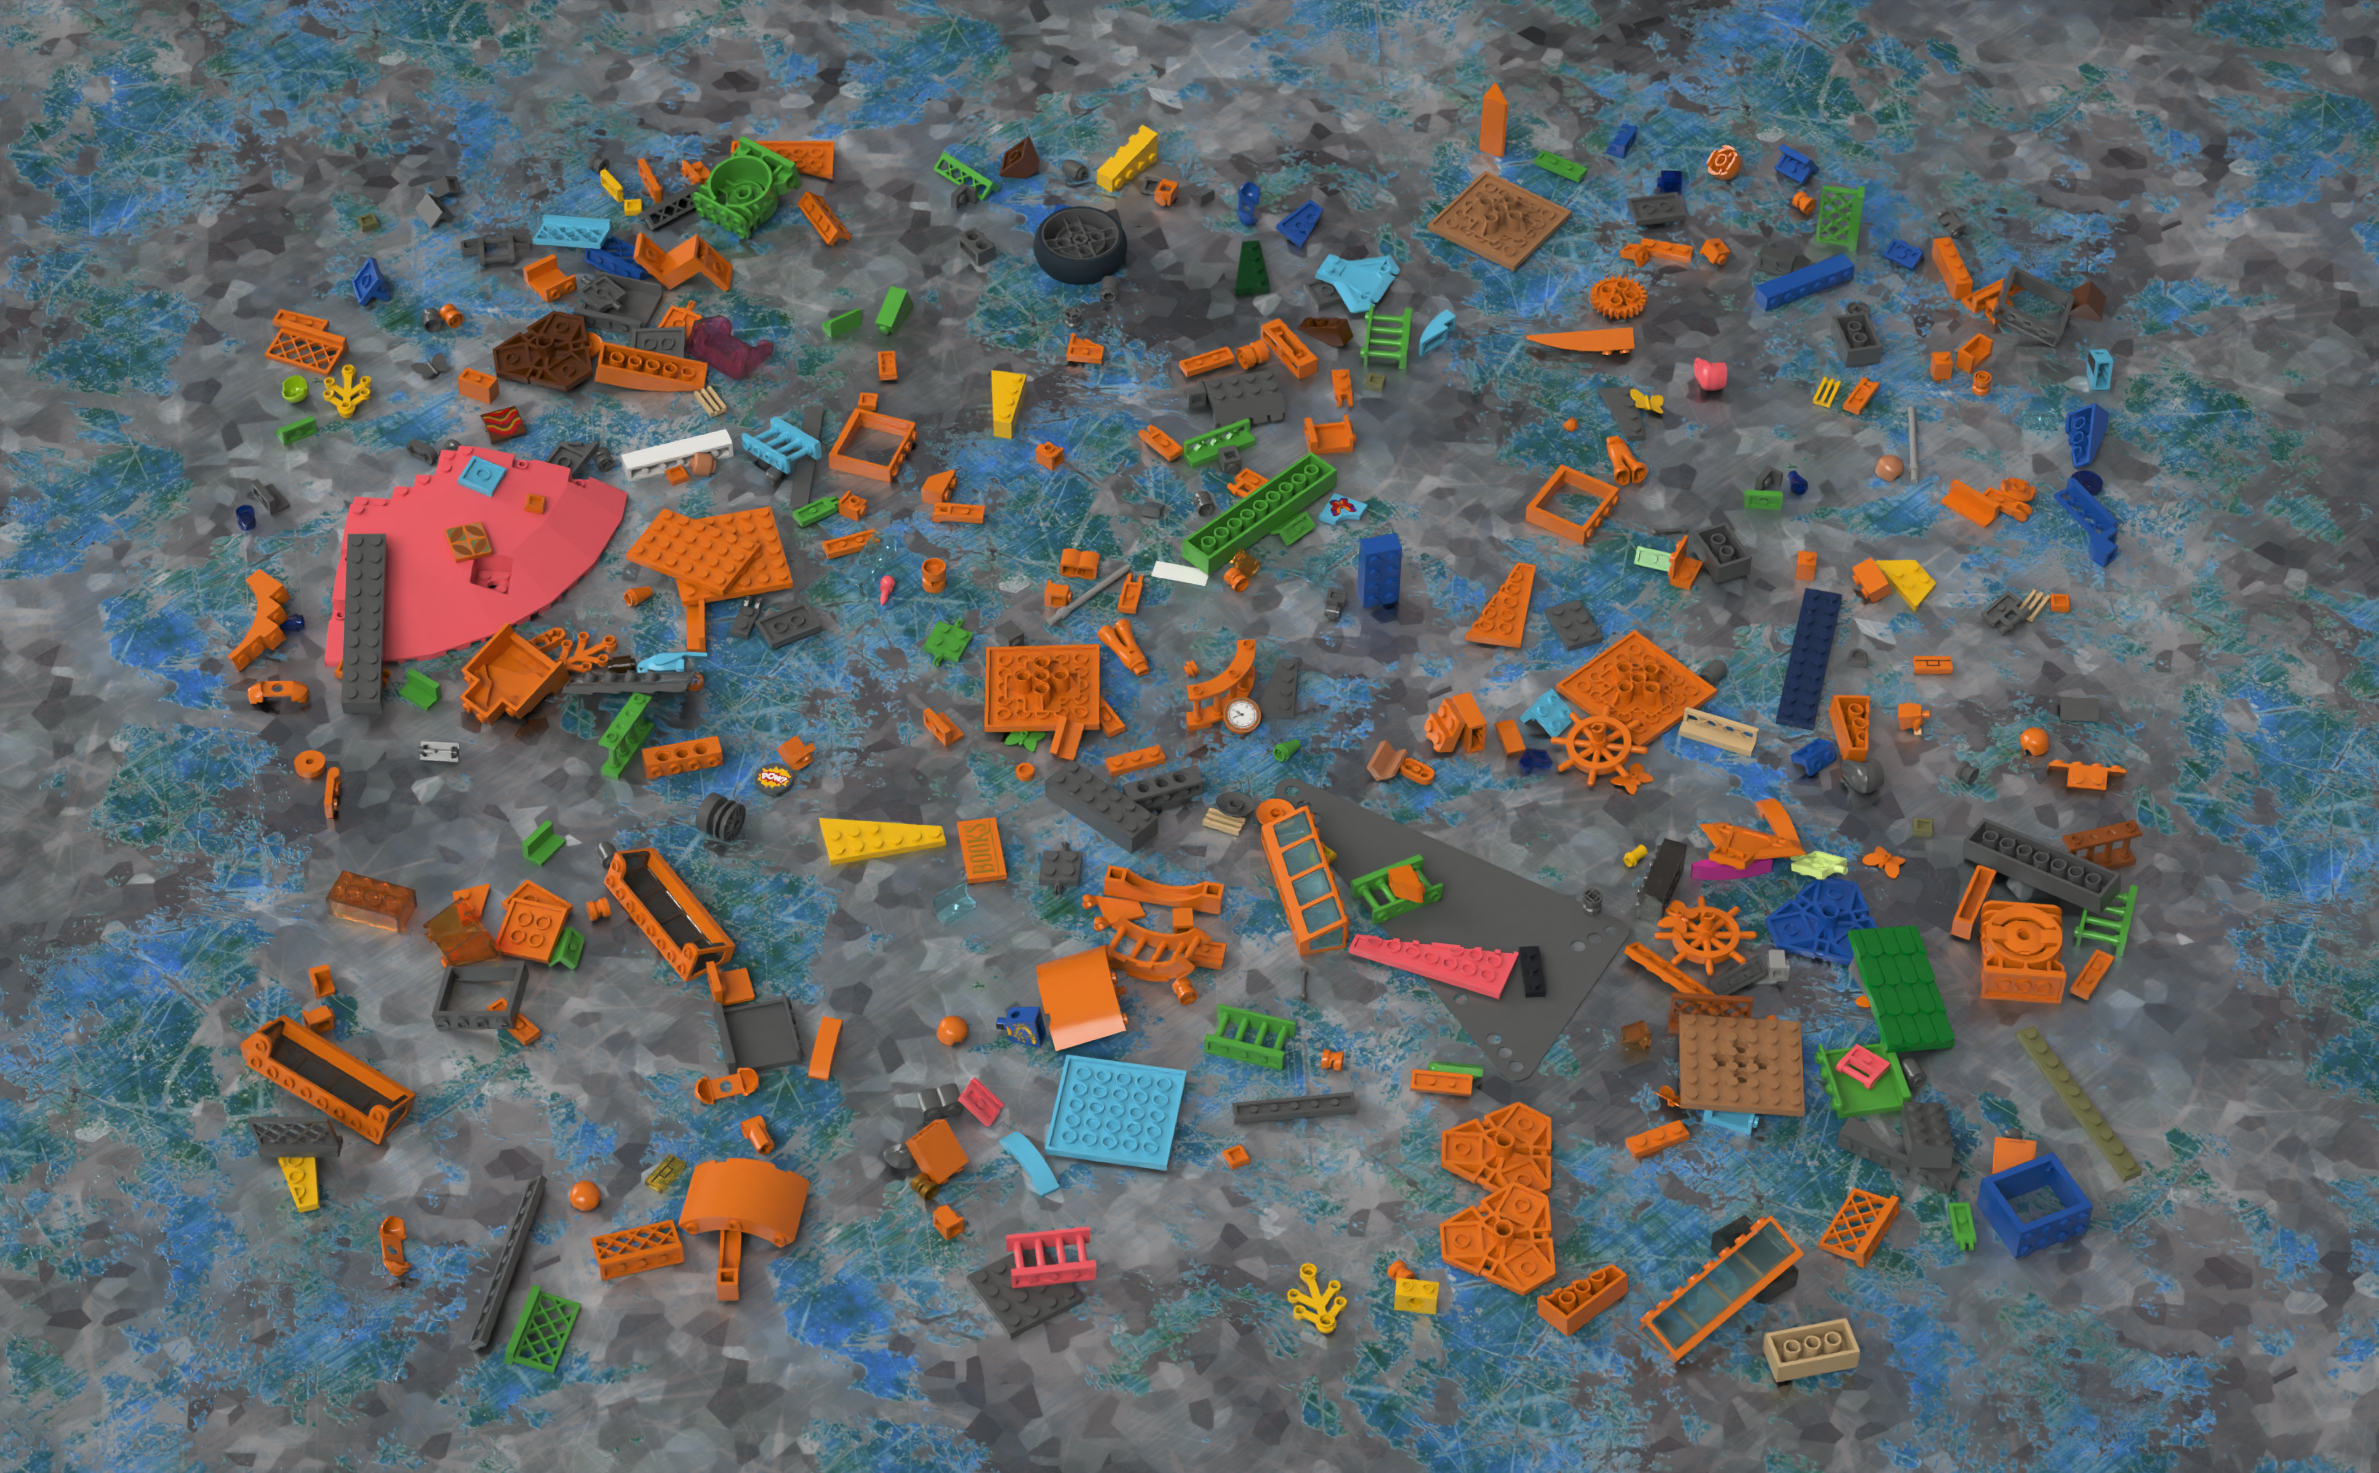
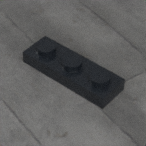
(1532, 971)

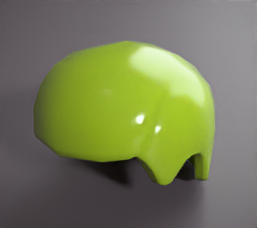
(295, 389)

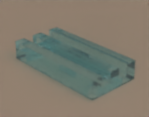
(1473, 376)

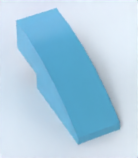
(1437, 332)

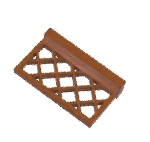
(1711, 1001)

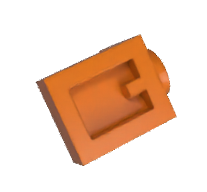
(1635, 252)

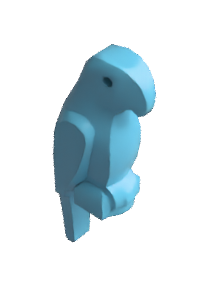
(668, 661)

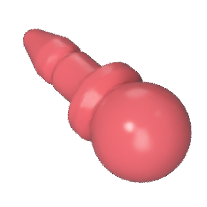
(887, 584)

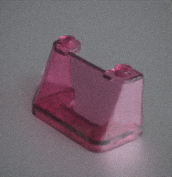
(714, 345)

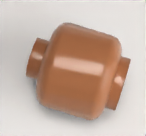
(702, 464)

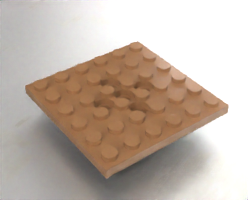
(1499, 220)
(1741, 1065)

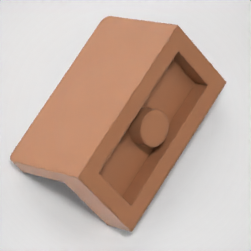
(1386, 761)

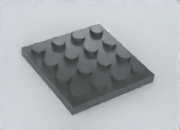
(1024, 1307)

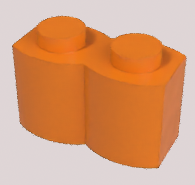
(1079, 564)

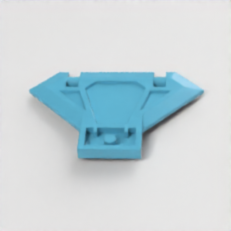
(1359, 280)

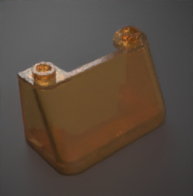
(461, 936)

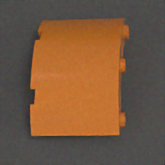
(1081, 997)
(745, 1198)

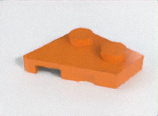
(1084, 351)

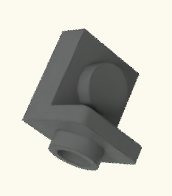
(963, 194)
(1767, 477)

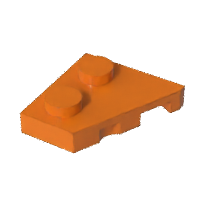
(475, 898)

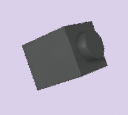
(1009, 635)

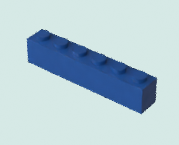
(1804, 282)

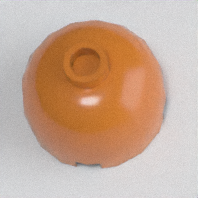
(1724, 163)

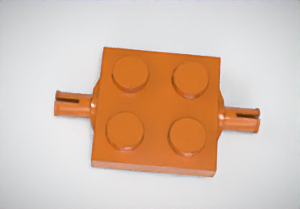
(681, 318)

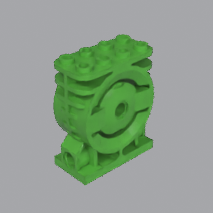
(741, 184)

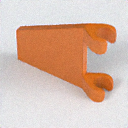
(1112, 910)

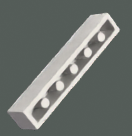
(659, 458)

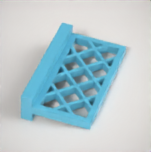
(580, 227)

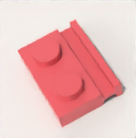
(981, 1102)

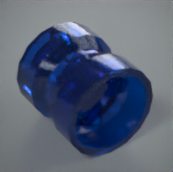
(246, 517)

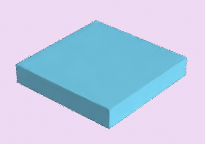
(482, 476)

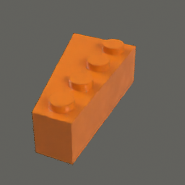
(1851, 723)
(1583, 1300)

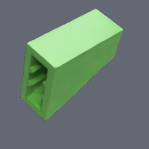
(894, 311)

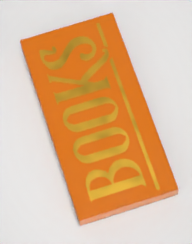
(981, 850)

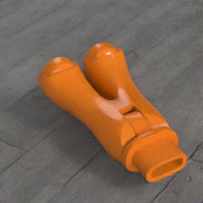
(1624, 462)
(1123, 644)

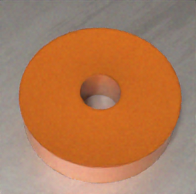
(310, 764)

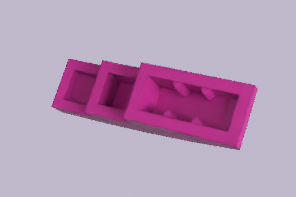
(1711, 870)

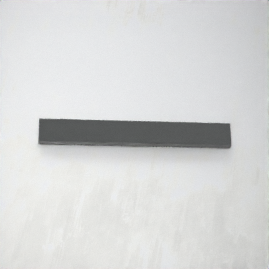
(806, 465)

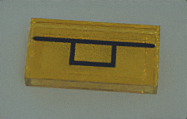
(665, 1173)

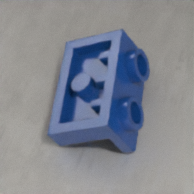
(1904, 254)
(1815, 755)

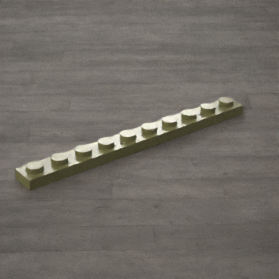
(2078, 1104)

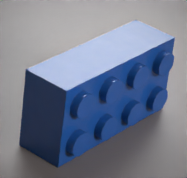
(1379, 570)

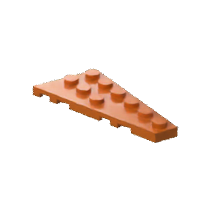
(810, 156)
(1506, 613)

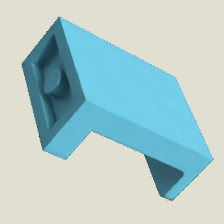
(1733, 1120)

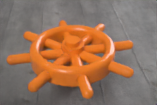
(1599, 745)
(1706, 935)

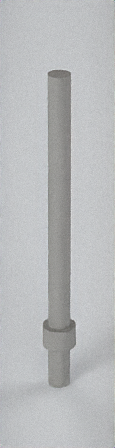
(1914, 468)
(1064, 612)

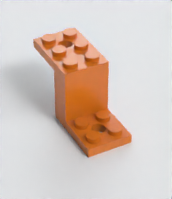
(683, 262)

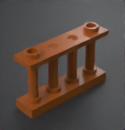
(2106, 835)

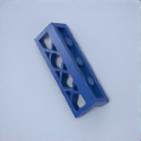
(2091, 507)

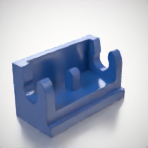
(1623, 141)

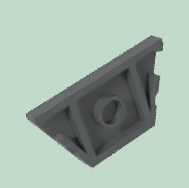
(572, 455)

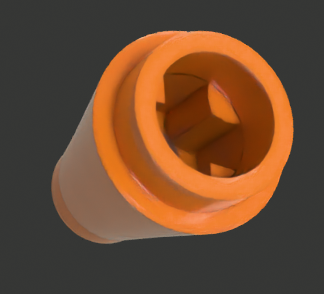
(637, 595)

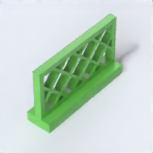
(1854, 221)
(524, 1329)

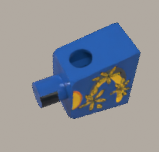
(1023, 1025)

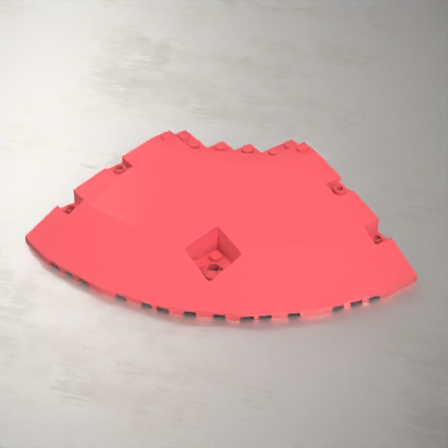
(533, 558)

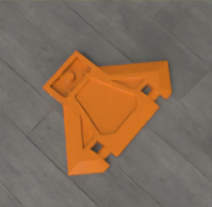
(1742, 845)

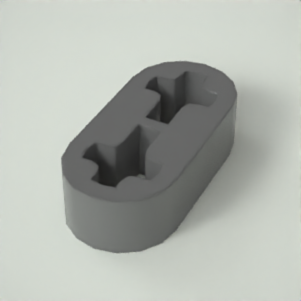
(422, 451)

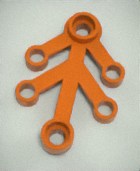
(608, 644)

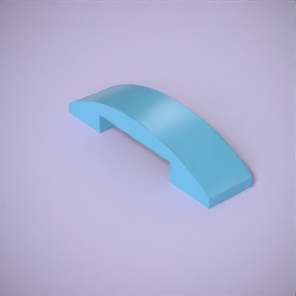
(1031, 1161)

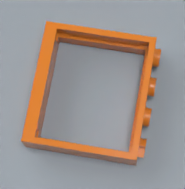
(877, 422)
(1563, 527)

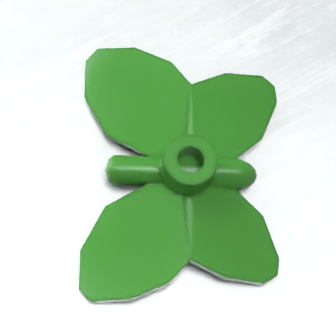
(1026, 738)

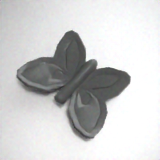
(427, 371)

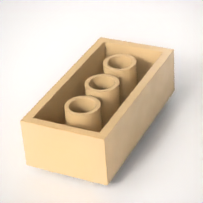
(1811, 1350)

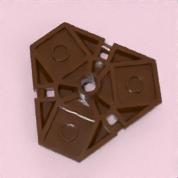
(549, 354)

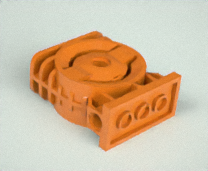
(2021, 952)

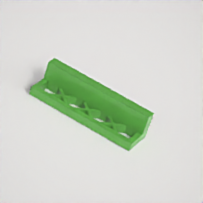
(970, 173)
(1204, 453)

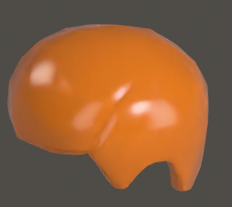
(2035, 740)
(952, 1030)
(585, 1195)

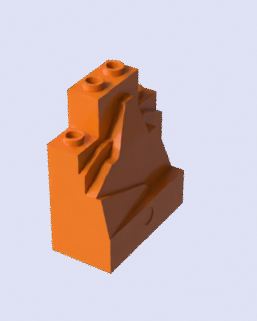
(509, 677)

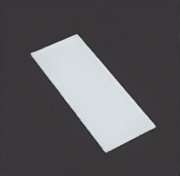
(1179, 573)

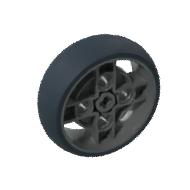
(1080, 245)

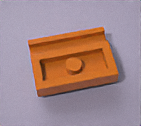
(1209, 955)

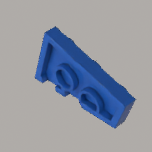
(1300, 223)

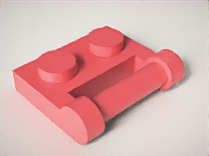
(1866, 1062)

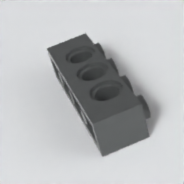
(1165, 788)

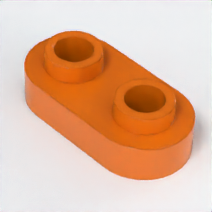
(1417, 771)

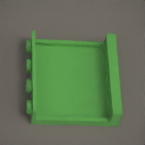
(1850, 1096)

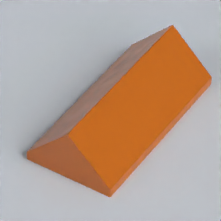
(1493, 122)

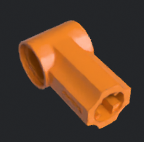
(757, 1133)

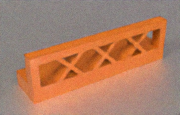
(823, 218)
(1987, 293)
(696, 627)

